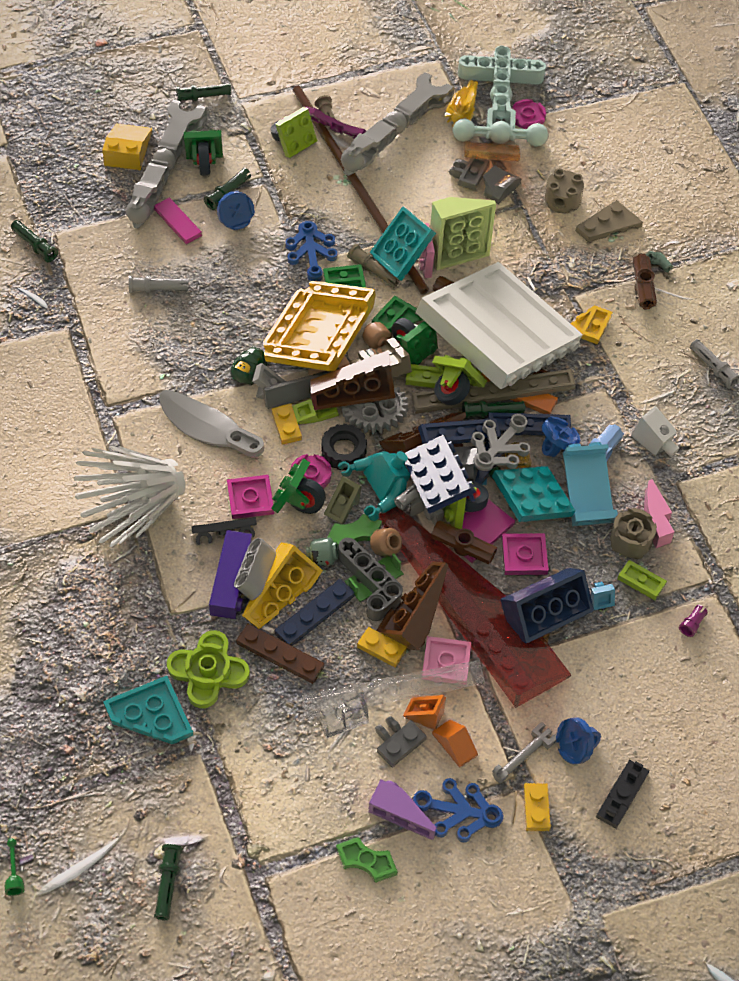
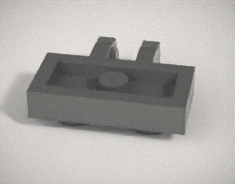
(469, 172)
(399, 744)

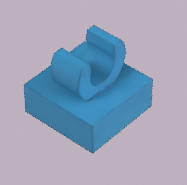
(602, 595)

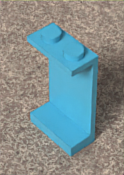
(589, 484)

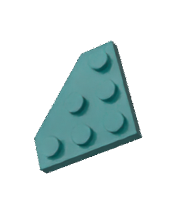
(151, 712)

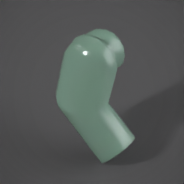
(658, 258)

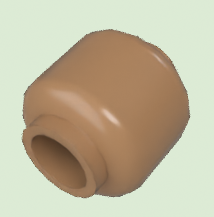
(375, 335)
(386, 542)

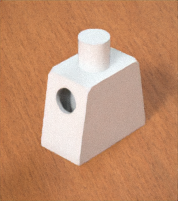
(656, 433)

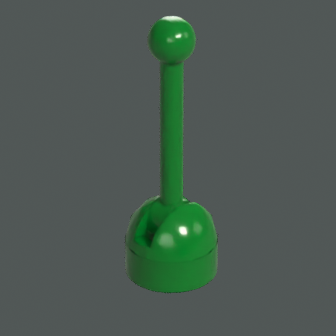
(14, 884)

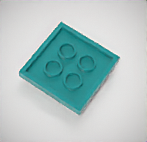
(402, 243)
(533, 493)

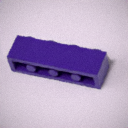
(225, 598)

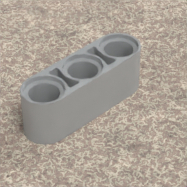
(255, 568)

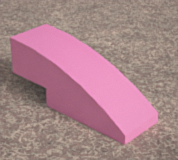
(661, 513)

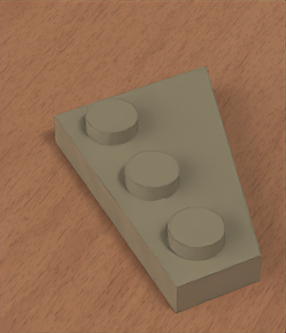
(607, 221)

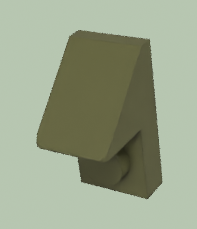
(343, 499)

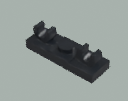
(222, 527)
(622, 793)

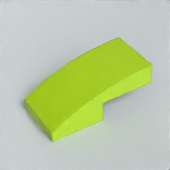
(306, 414)

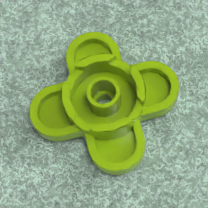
(208, 669)

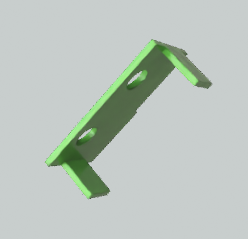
(392, 565)

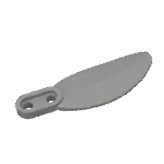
(208, 424)

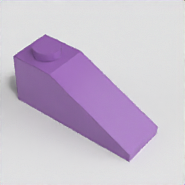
(397, 807)

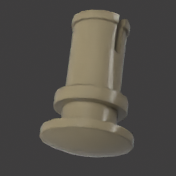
(324, 104)

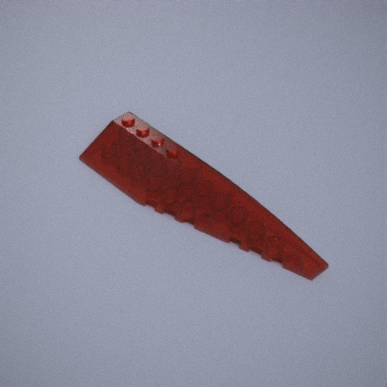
(477, 612)

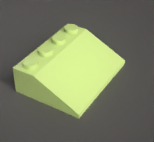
(461, 230)

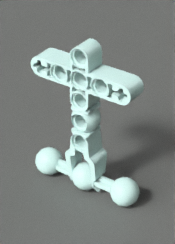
(501, 71)

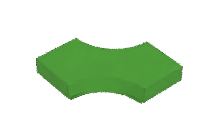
(359, 530)
(376, 863)

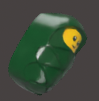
(245, 365)

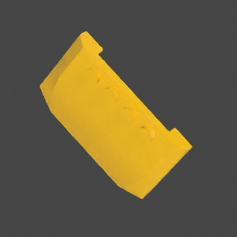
(319, 325)

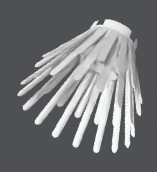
(153, 487)

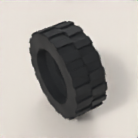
(343, 432)

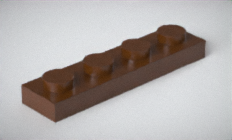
(280, 653)

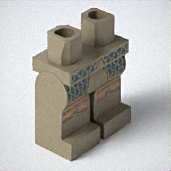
(398, 357)

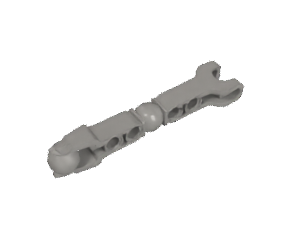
(380, 135)
(158, 170)

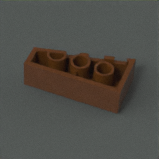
(354, 384)

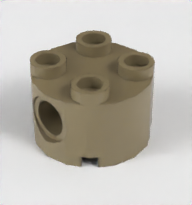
(564, 191)
(633, 533)

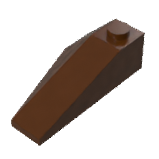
(412, 439)
(414, 616)

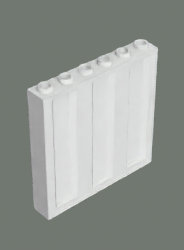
(499, 324)

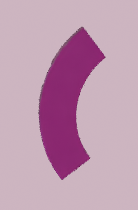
(334, 125)

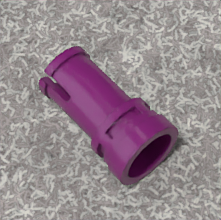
(691, 624)

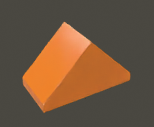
(426, 710)
(456, 742)

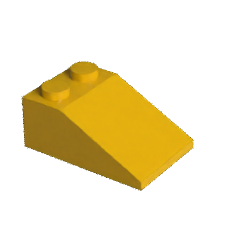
(126, 146)

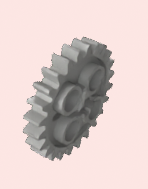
(366, 415)

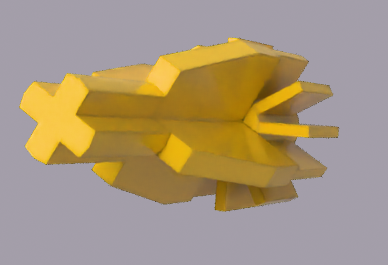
(462, 103)

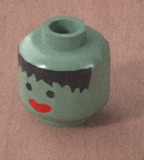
(322, 551)

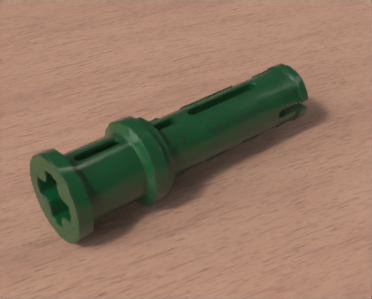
(194, 92)
(213, 199)
(39, 245)
(483, 409)
(169, 870)

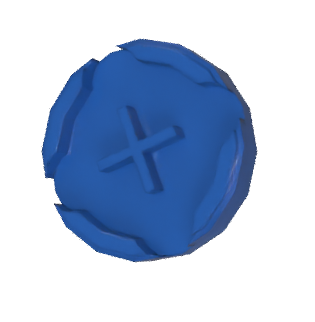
(235, 210)
(557, 436)
(576, 740)

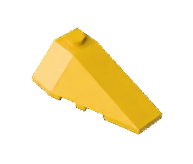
(288, 578)

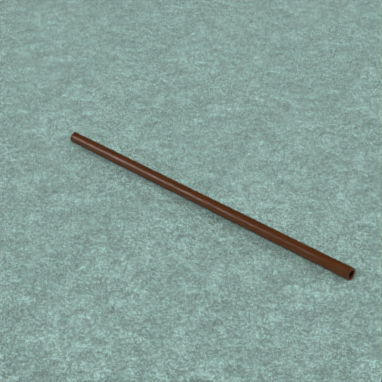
(357, 184)

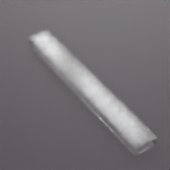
(399, 687)

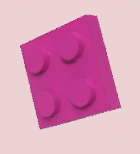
(250, 496)
(524, 554)

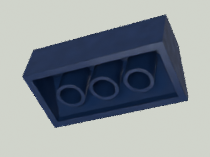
(548, 604)

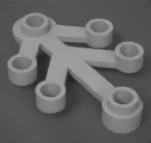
(484, 459)

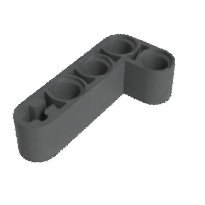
(353, 554)

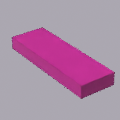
(177, 220)

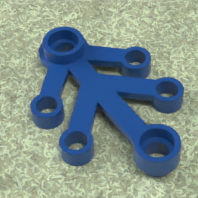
(309, 230)
(461, 810)

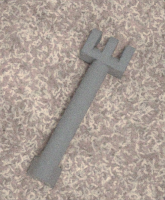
(501, 774)

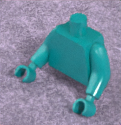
(386, 476)

